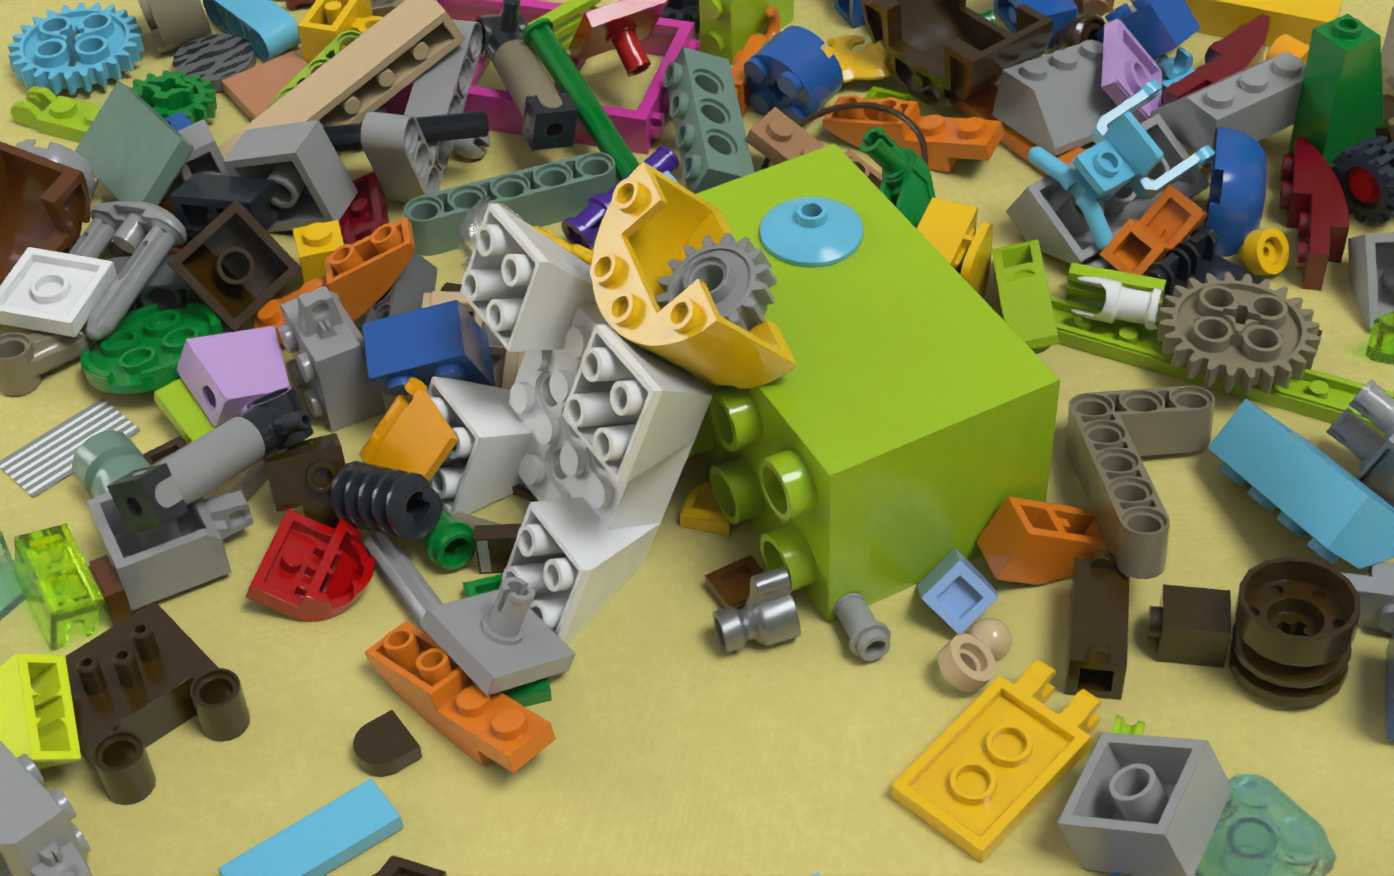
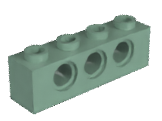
(706, 120)

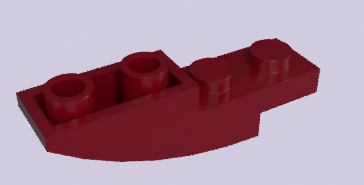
(1224, 58)
(1315, 209)

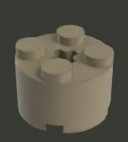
(174, 22)

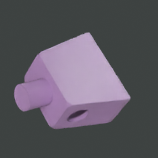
(232, 370)

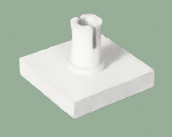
(53, 291)

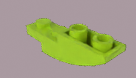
(1025, 294)

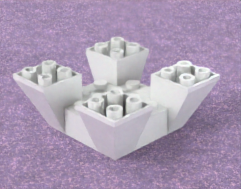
(585, 426)

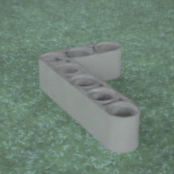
(395, 142)

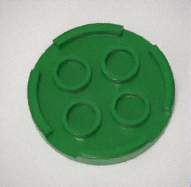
(146, 348)

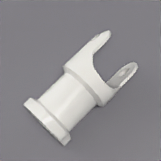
(1124, 304)

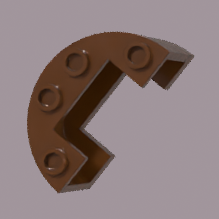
(38, 205)

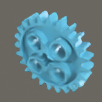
(103, 48)

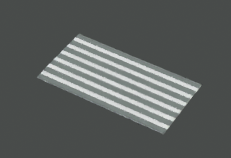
(51, 455)

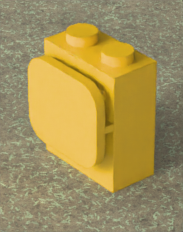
(954, 235)

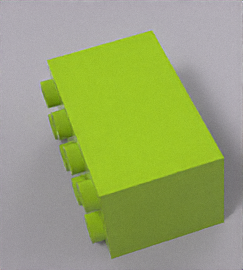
(901, 408)

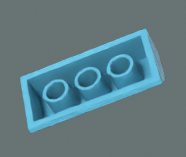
(1307, 487)

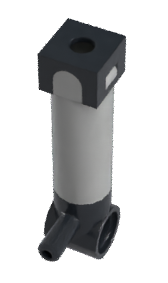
(161, 492)

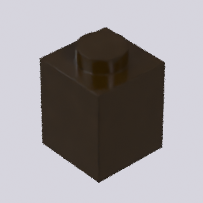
(1191, 625)

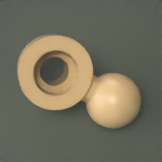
(971, 658)

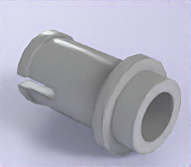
(867, 636)

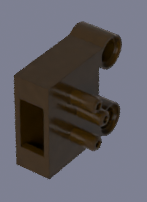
(138, 688)

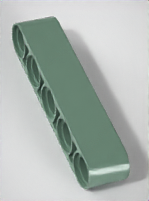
(535, 194)

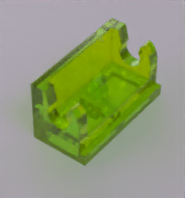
(57, 583)

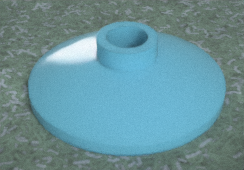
(811, 232)

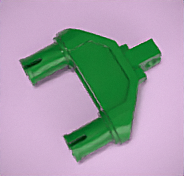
(904, 174)

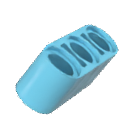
(258, 21)

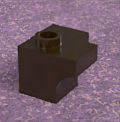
(306, 475)

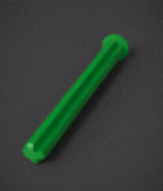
(570, 80)

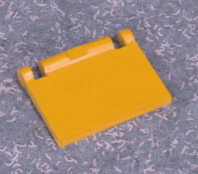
(411, 435)

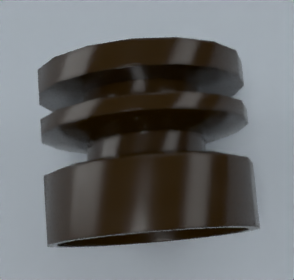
(1293, 631)

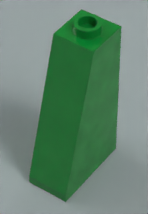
(1340, 87)

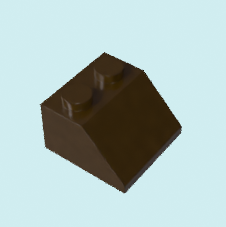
(234, 266)

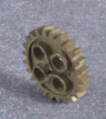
(1238, 333)

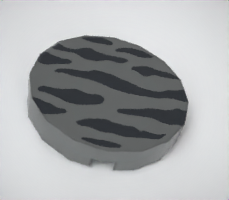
(215, 58)

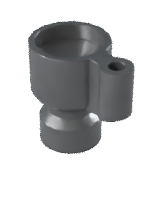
(767, 616)

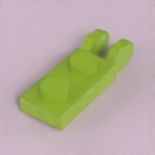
(55, 115)

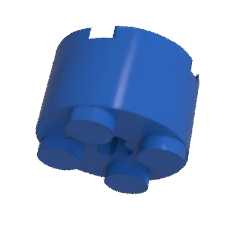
(792, 74)

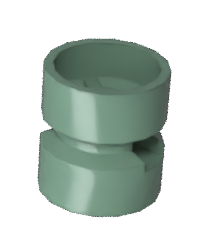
(105, 460)

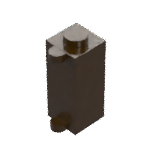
(1098, 628)

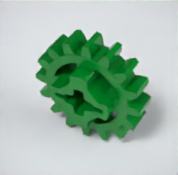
(178, 93)

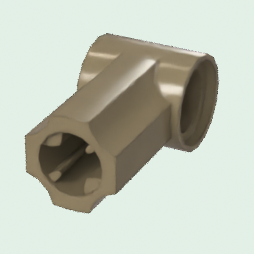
(32, 355)

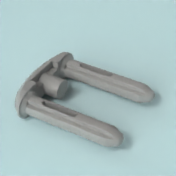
(139, 230)

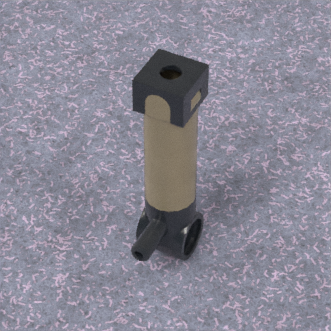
(547, 114)

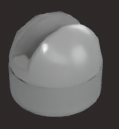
(471, 147)

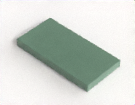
(133, 148)

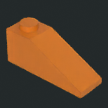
(1039, 540)

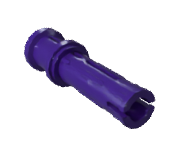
(585, 226)

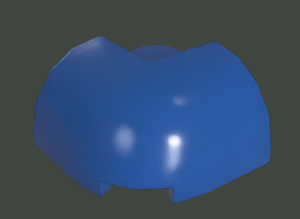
(1235, 189)

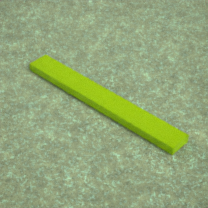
(1314, 396)

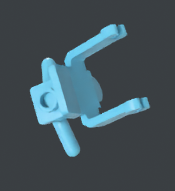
(1120, 158)

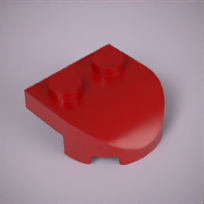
(312, 569)

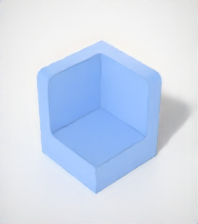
(957, 591)

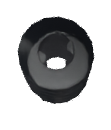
(385, 500)

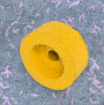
(1265, 251)

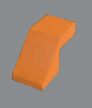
(1155, 233)

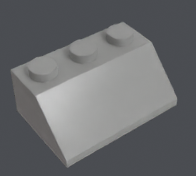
(1055, 97)
(1250, 101)

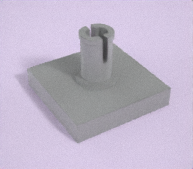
(498, 637)

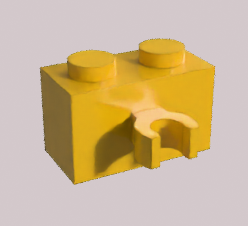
(329, 19)

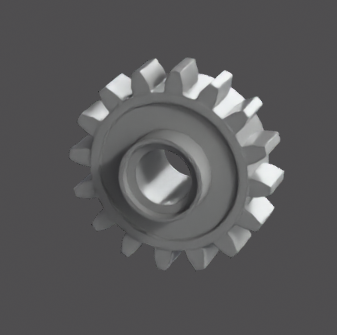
(734, 275)

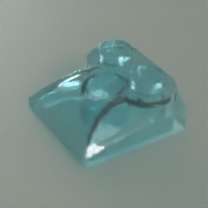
(1265, 835)

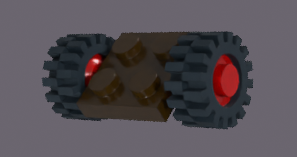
(1368, 176)

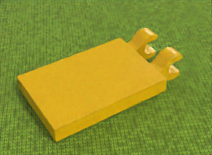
(997, 761)

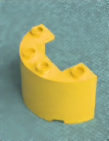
(638, 236)

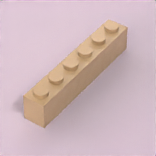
(366, 70)

